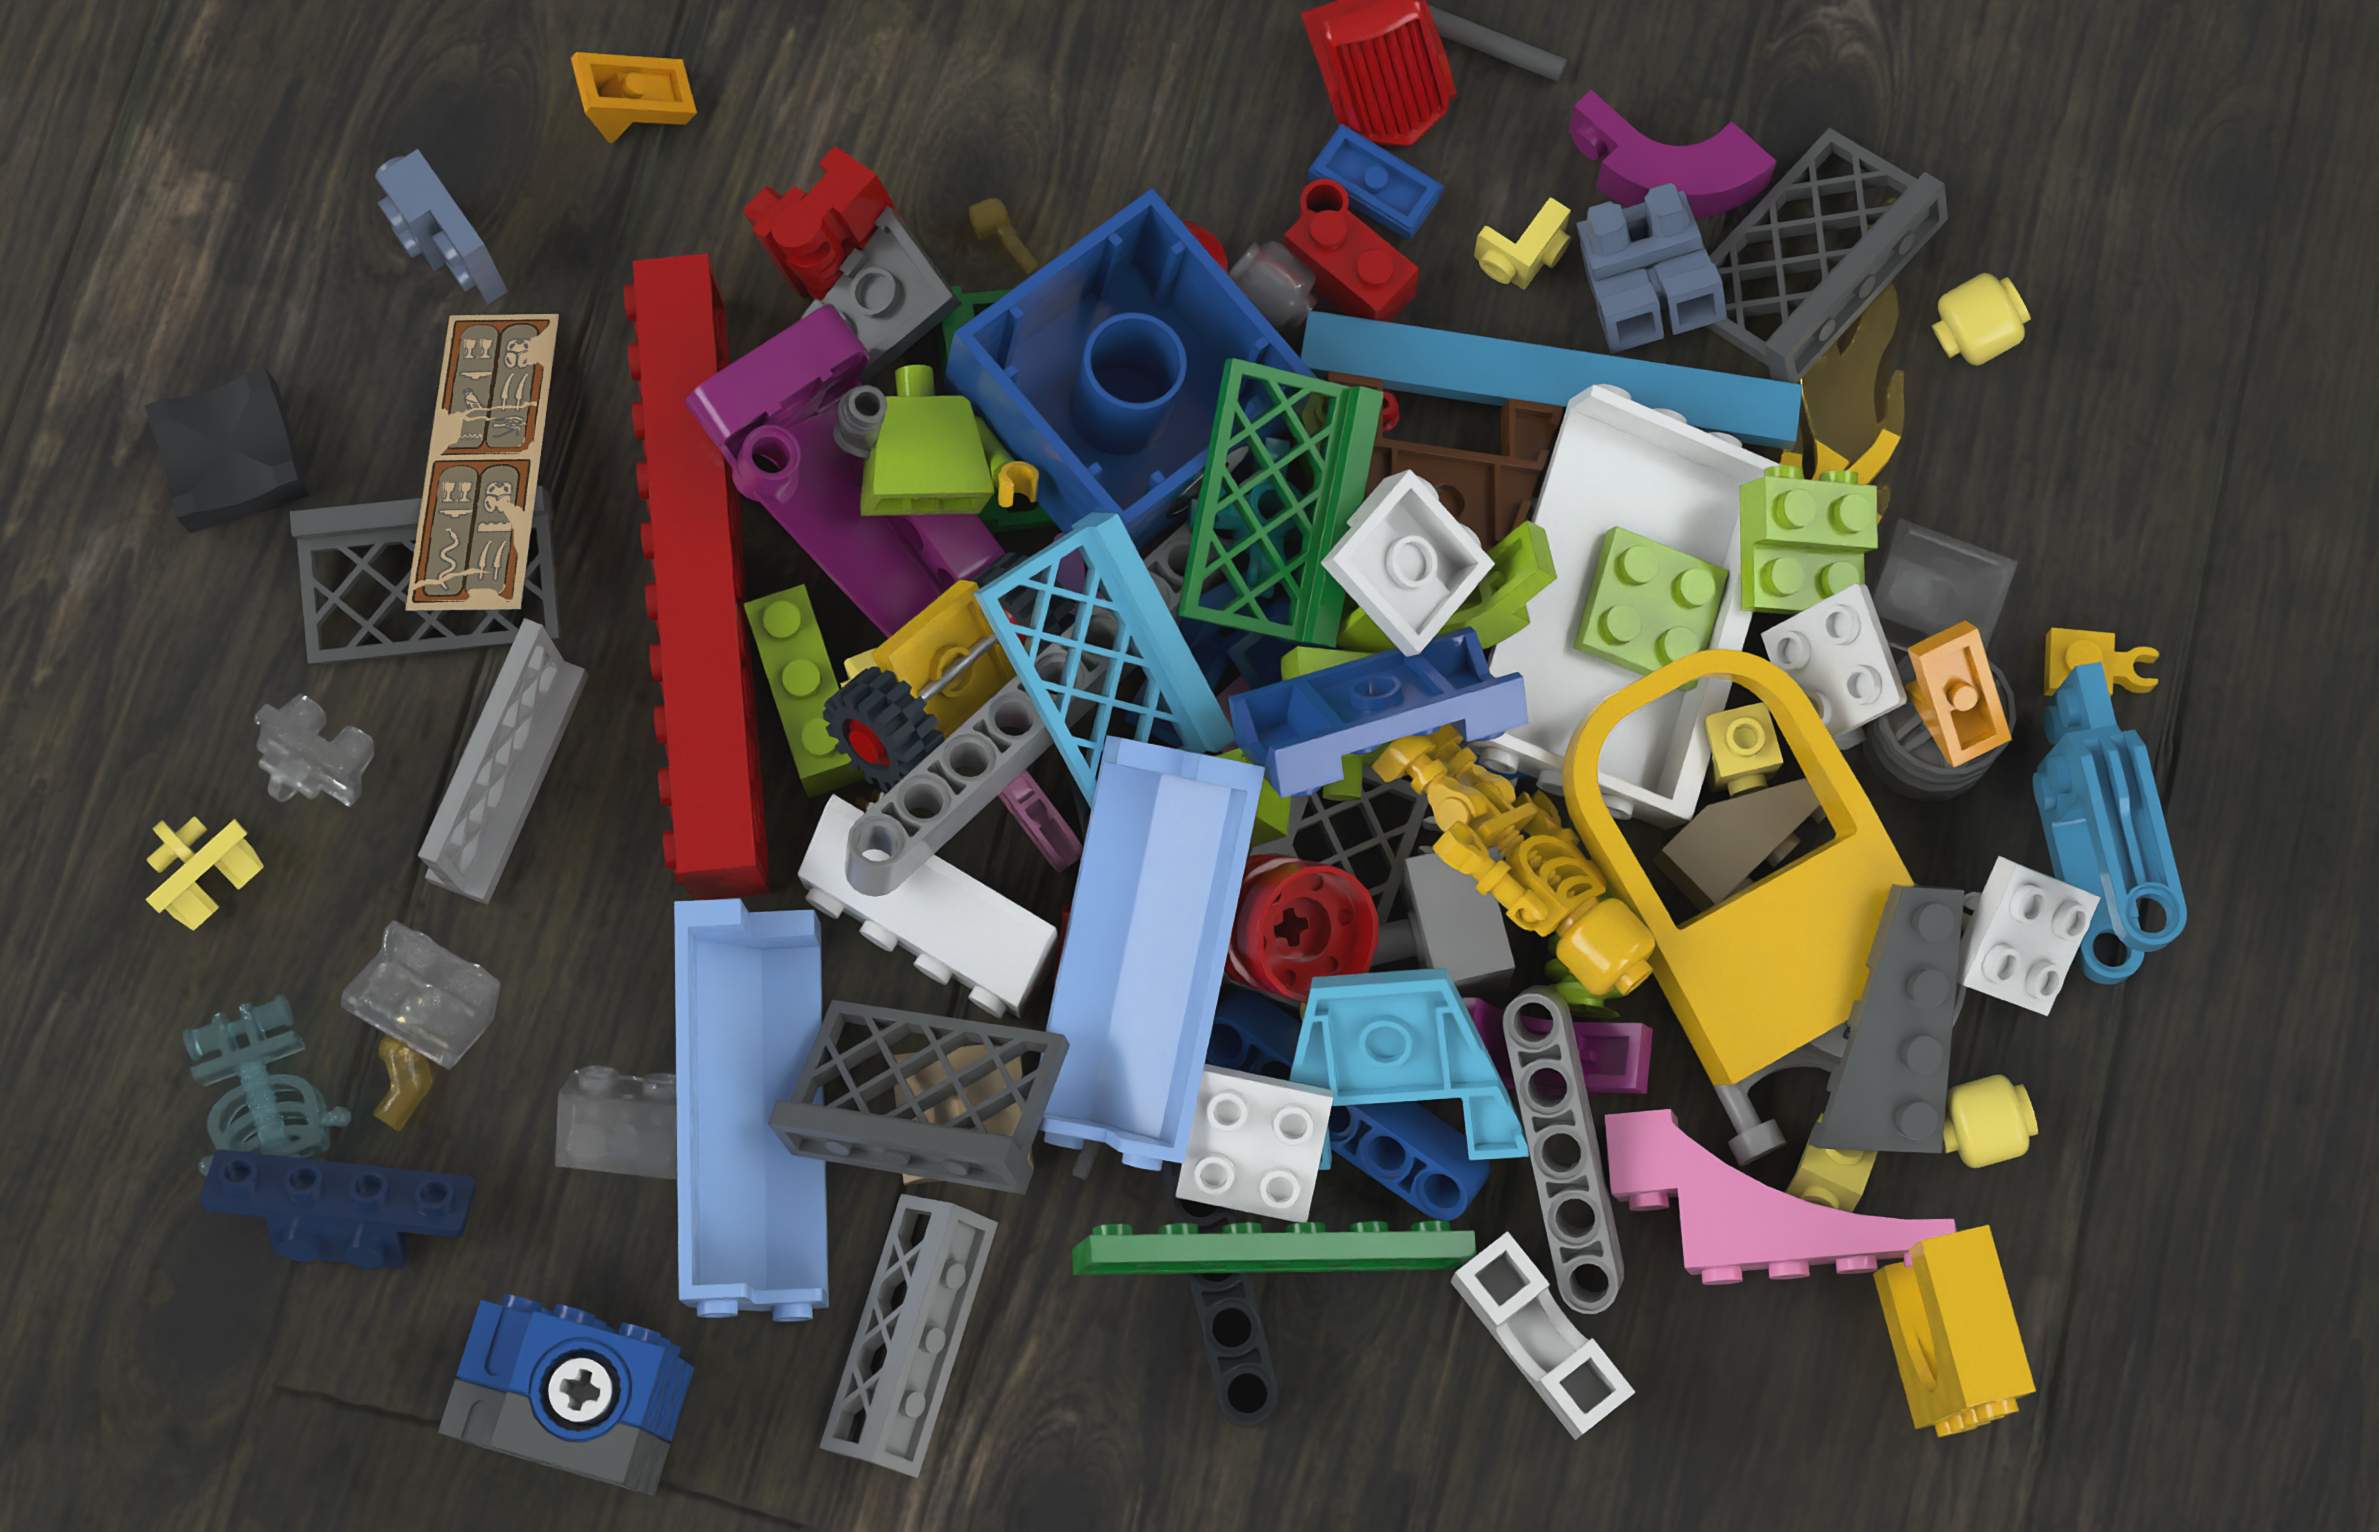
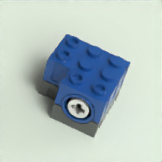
(568, 1392)

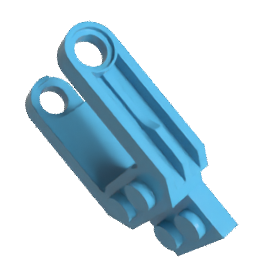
(2105, 822)

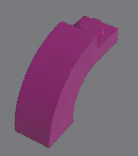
(1712, 173)

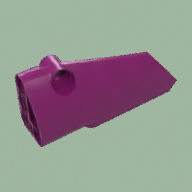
(785, 408)

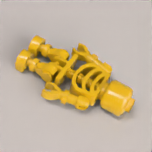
(1543, 879)

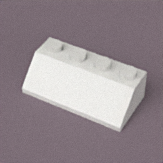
(939, 916)

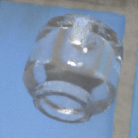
(1276, 283)

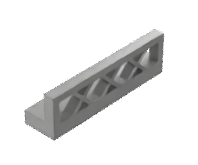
(918, 1335)

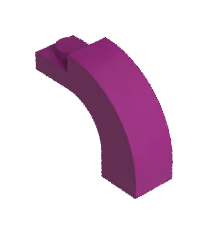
(1611, 1054)

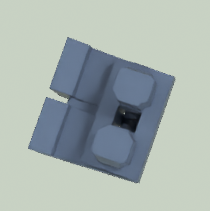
(1647, 263)

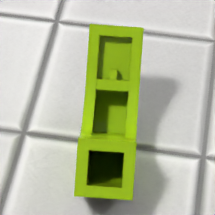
(1492, 609)

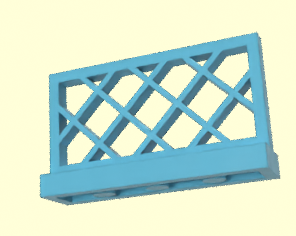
(1142, 623)

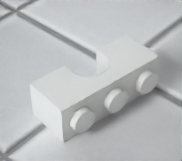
(1538, 1337)

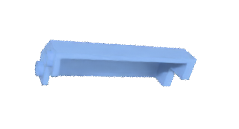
(1148, 947)
(743, 1034)

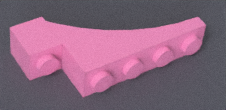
(1737, 1221)

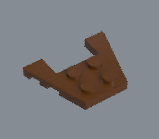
(1475, 487)

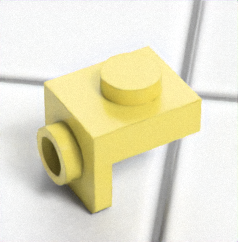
(1539, 245)
(1742, 750)
(1832, 1176)

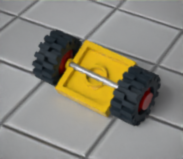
(933, 676)

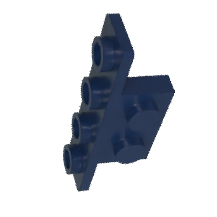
(338, 1207)

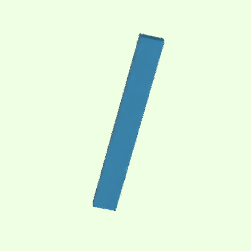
(1500, 369)

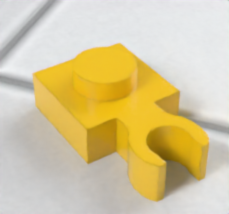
(2078, 647)

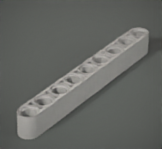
(990, 751)

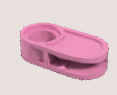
(1041, 822)

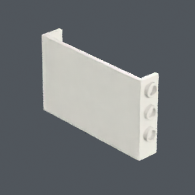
(1669, 485)

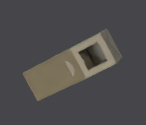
(1733, 837)

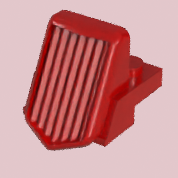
(1382, 67)

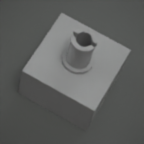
(1449, 928)

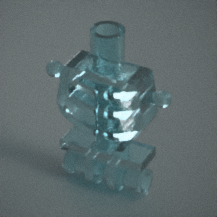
(259, 1087)

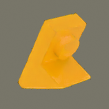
(632, 90)
(1957, 694)

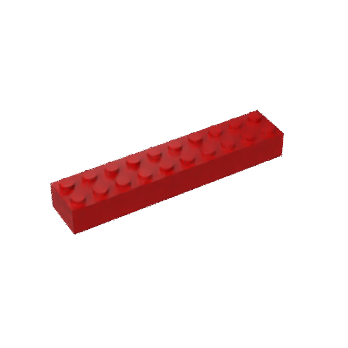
(698, 588)

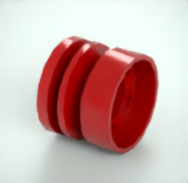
(1299, 925)

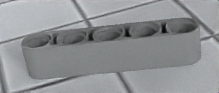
(1558, 1180)

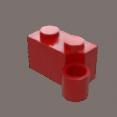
(1351, 261)

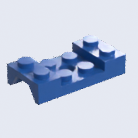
(1354, 707)

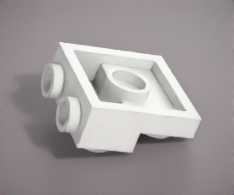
(1407, 561)

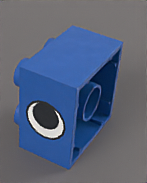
(1116, 369)

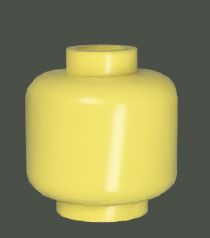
(1981, 319)
(1988, 1121)

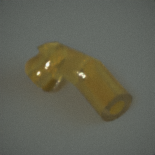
(409, 1081)

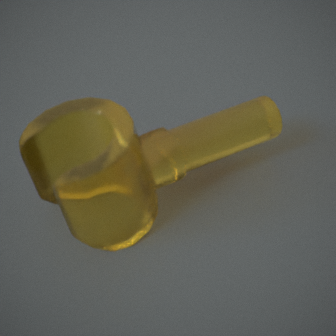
(992, 218)

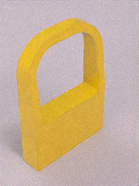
(1788, 949)

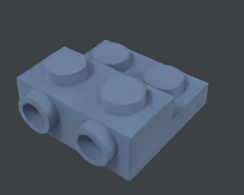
(432, 224)

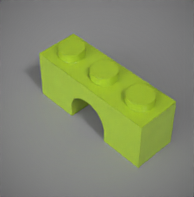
(801, 684)

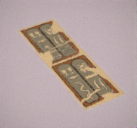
(483, 463)

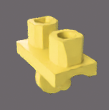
(180, 892)

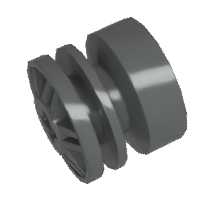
(1908, 756)

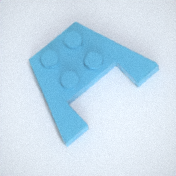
(1400, 1042)

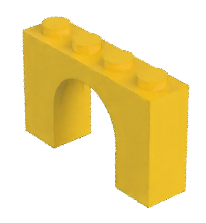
(1954, 1332)

